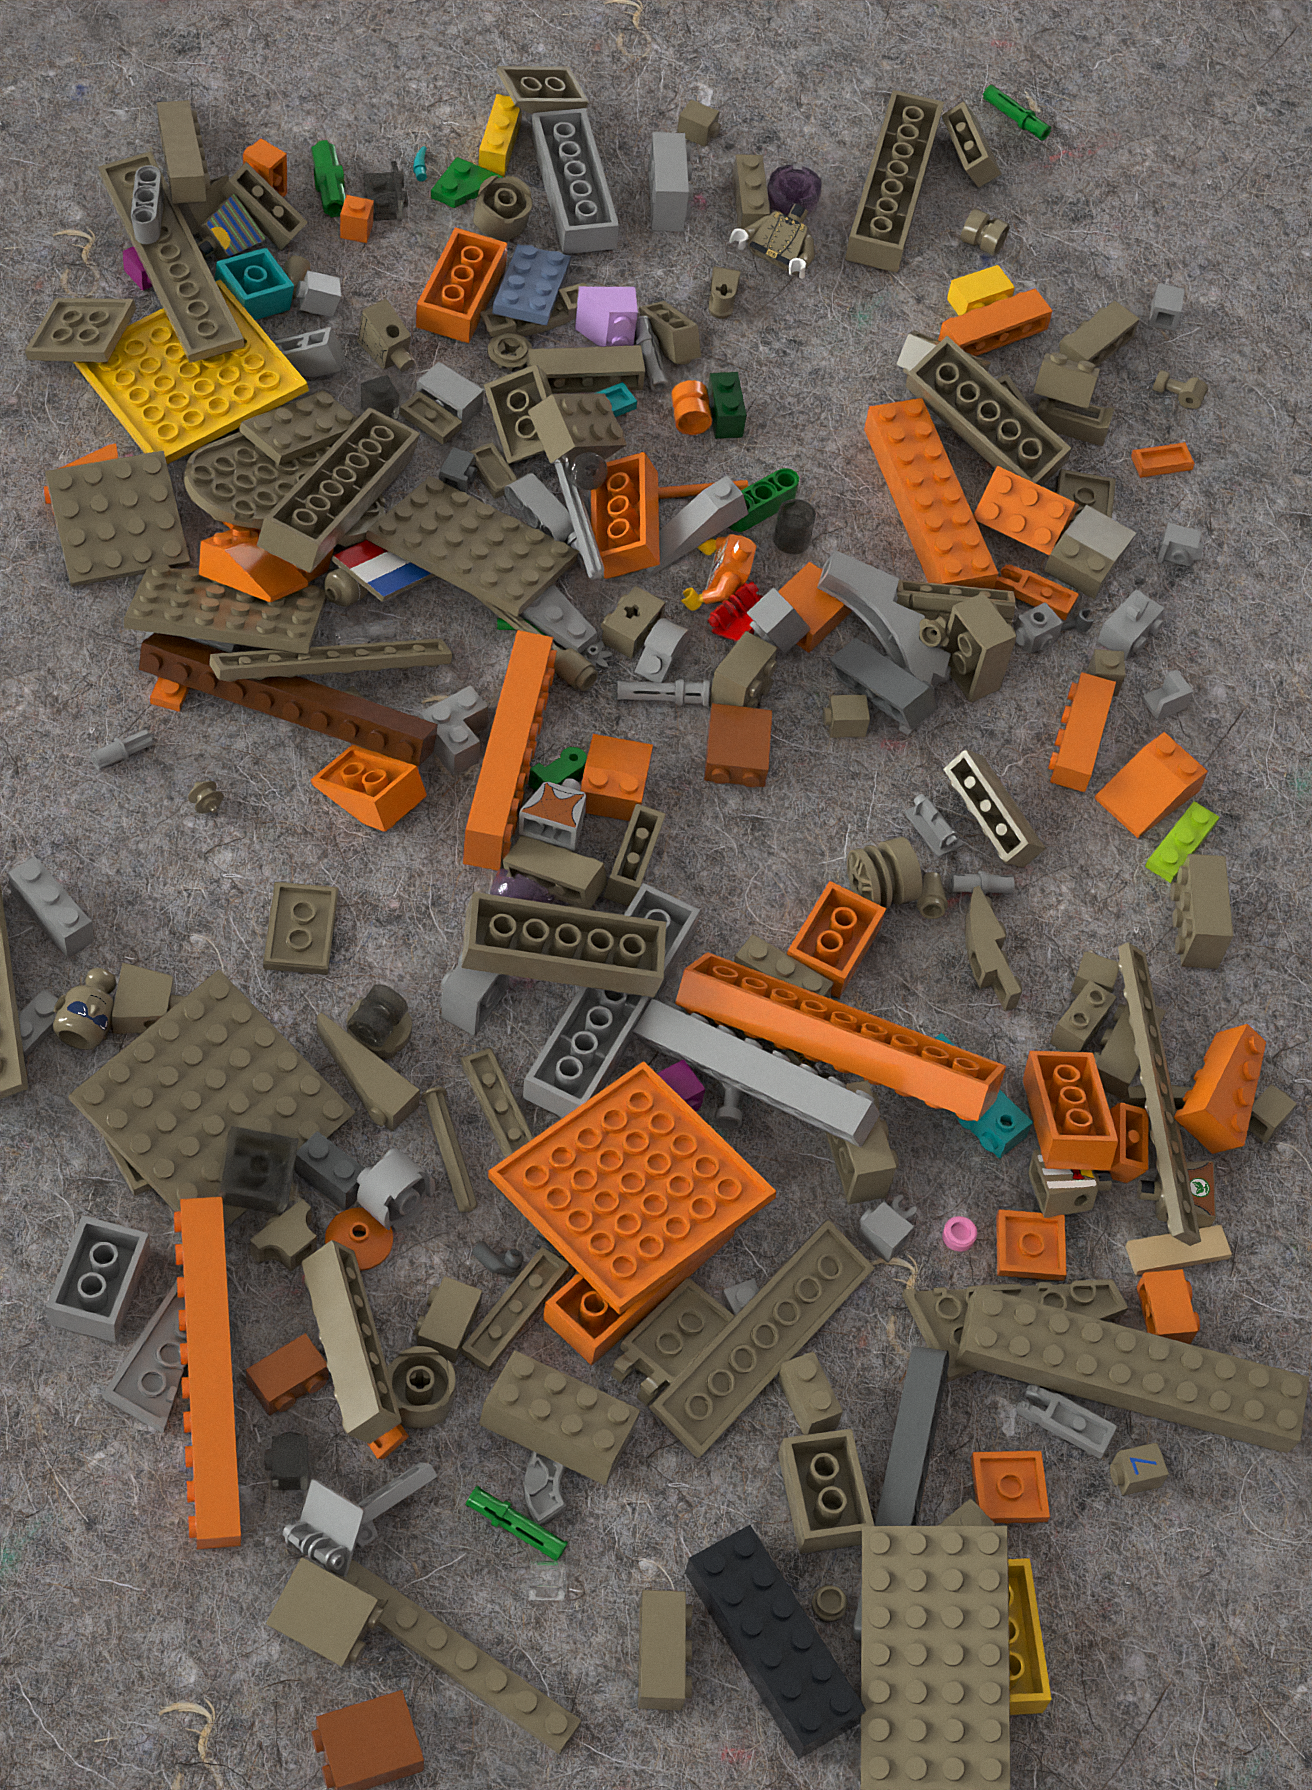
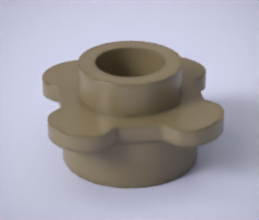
(926, 632)

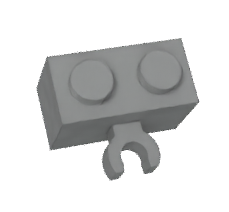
(1132, 624)

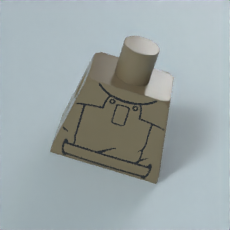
(385, 336)

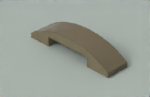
(563, 312)

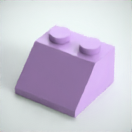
(607, 315)

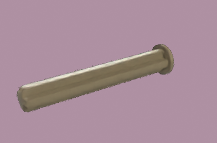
(450, 1148)

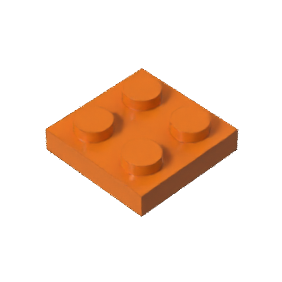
(1030, 1245)
(1010, 1486)

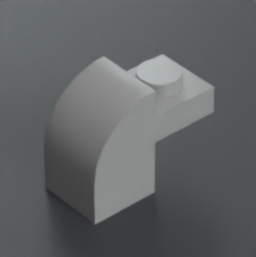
(663, 645)

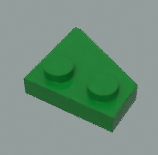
(460, 183)

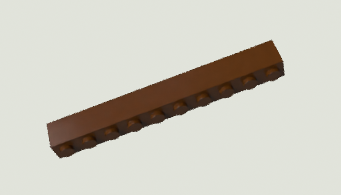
(294, 700)

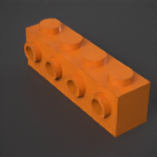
(998, 323)
(1082, 732)

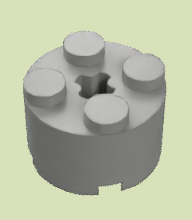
(394, 1189)

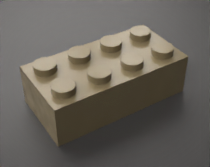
(559, 1417)

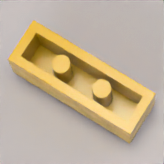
(500, 135)

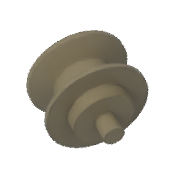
(205, 796)

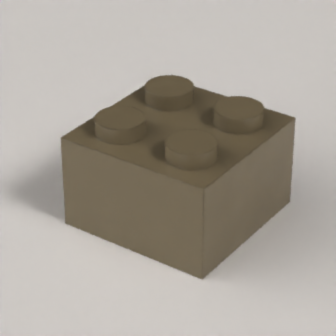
(744, 673)

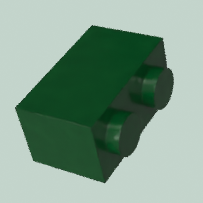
(726, 405)

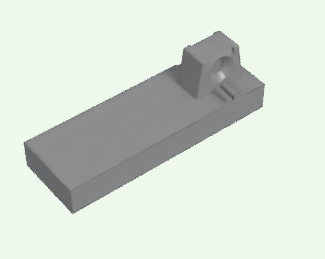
(391, 1495)

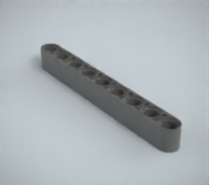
(911, 1444)

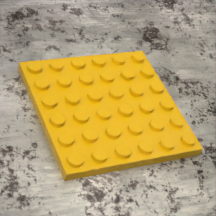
(186, 404)

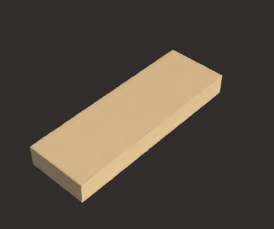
(1169, 1253)

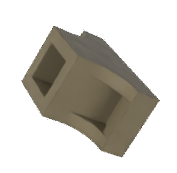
(286, 1237)

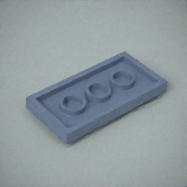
(531, 284)

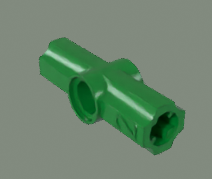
(328, 177)

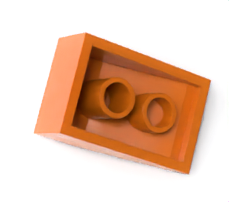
(240, 564)
(615, 776)
(1152, 785)
(371, 786)

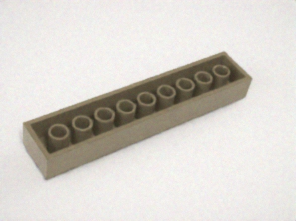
(1133, 1370)

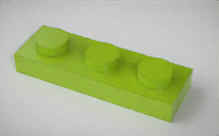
(1181, 841)

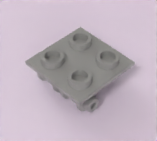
(327, 1528)

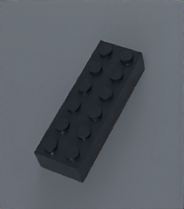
(774, 1641)

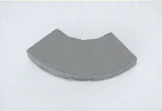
(543, 1489)

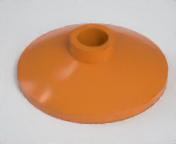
(370, 1248)

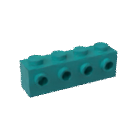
(1001, 1125)

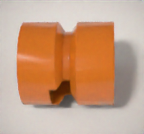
(691, 407)

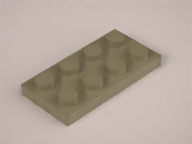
(298, 427)

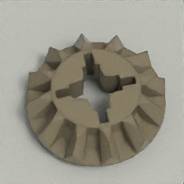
(512, 343)

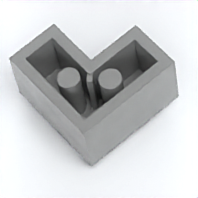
(457, 722)

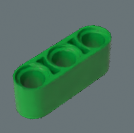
(766, 497)

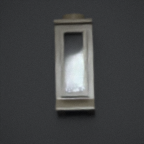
(1075, 421)

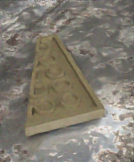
(942, 1311)

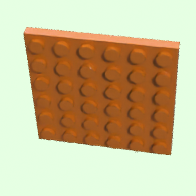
(631, 1186)

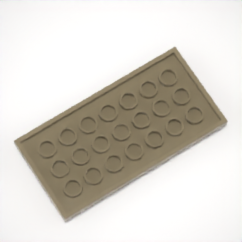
(935, 1658)

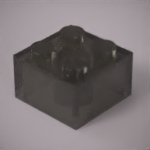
(257, 1170)

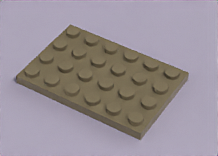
(472, 545)
(201, 608)

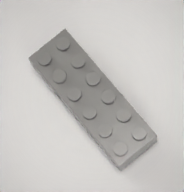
(574, 181)

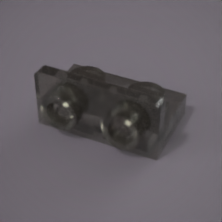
(387, 193)

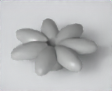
(596, 656)

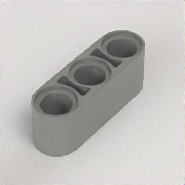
(147, 204)
(539, 507)

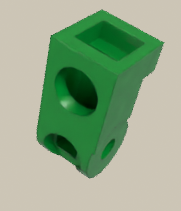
(569, 765)

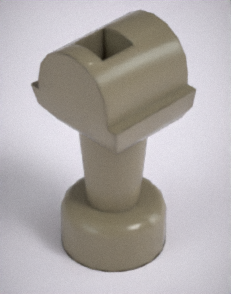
(1190, 393)

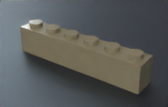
(183, 152)
(350, 1342)

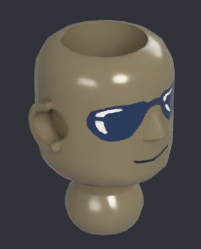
(86, 1011)

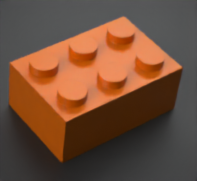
(1025, 510)
(837, 935)

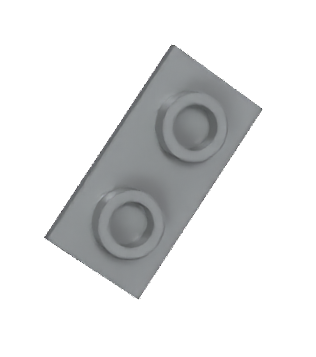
(933, 826)

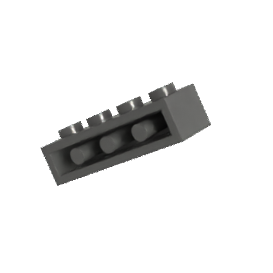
(884, 683)

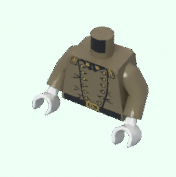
(780, 240)

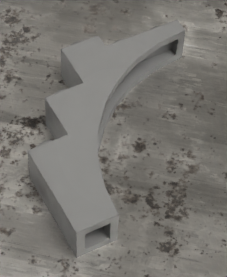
(874, 598)

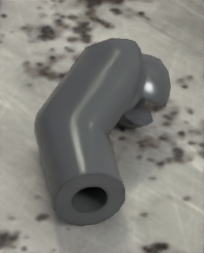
(498, 1263)

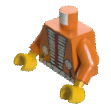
(728, 570)

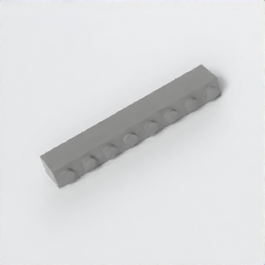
(758, 1072)

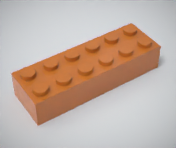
(593, 1325)

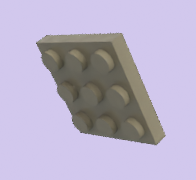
(81, 329)

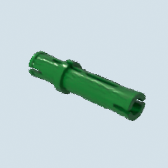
(1024, 118)
(516, 1523)

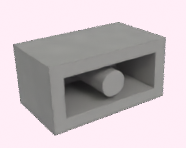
(452, 392)

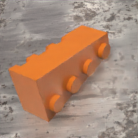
(1224, 1090)

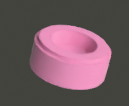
(959, 1233)

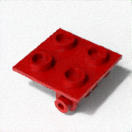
(734, 622)

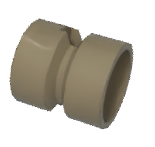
(985, 232)

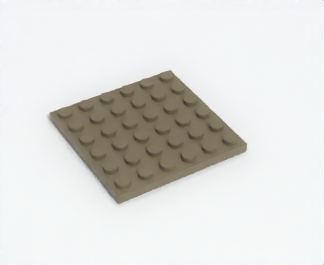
(193, 1078)

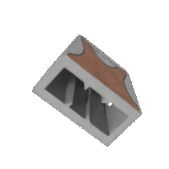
(555, 814)

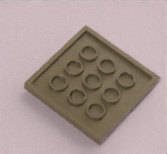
(116, 517)

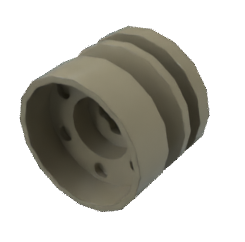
(885, 872)

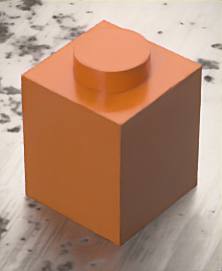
(356, 219)

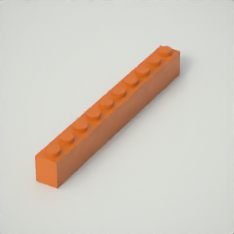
(209, 1374)

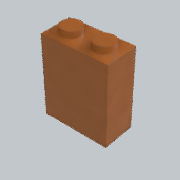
(738, 745)
(368, 1743)

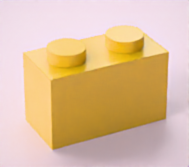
(979, 289)

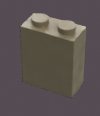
(326, 1612)

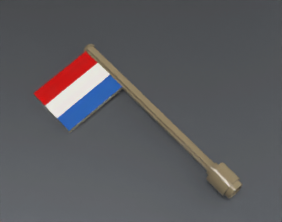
(390, 575)

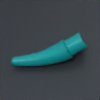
(419, 166)

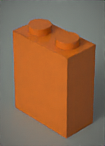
(814, 606)

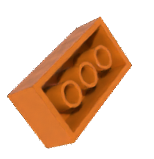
(461, 285)
(627, 516)
(1069, 1110)

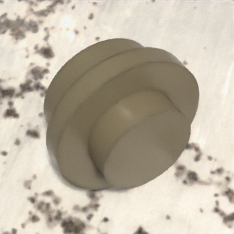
(829, 1603)

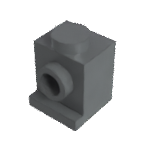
(458, 469)

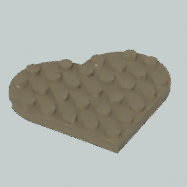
(244, 484)

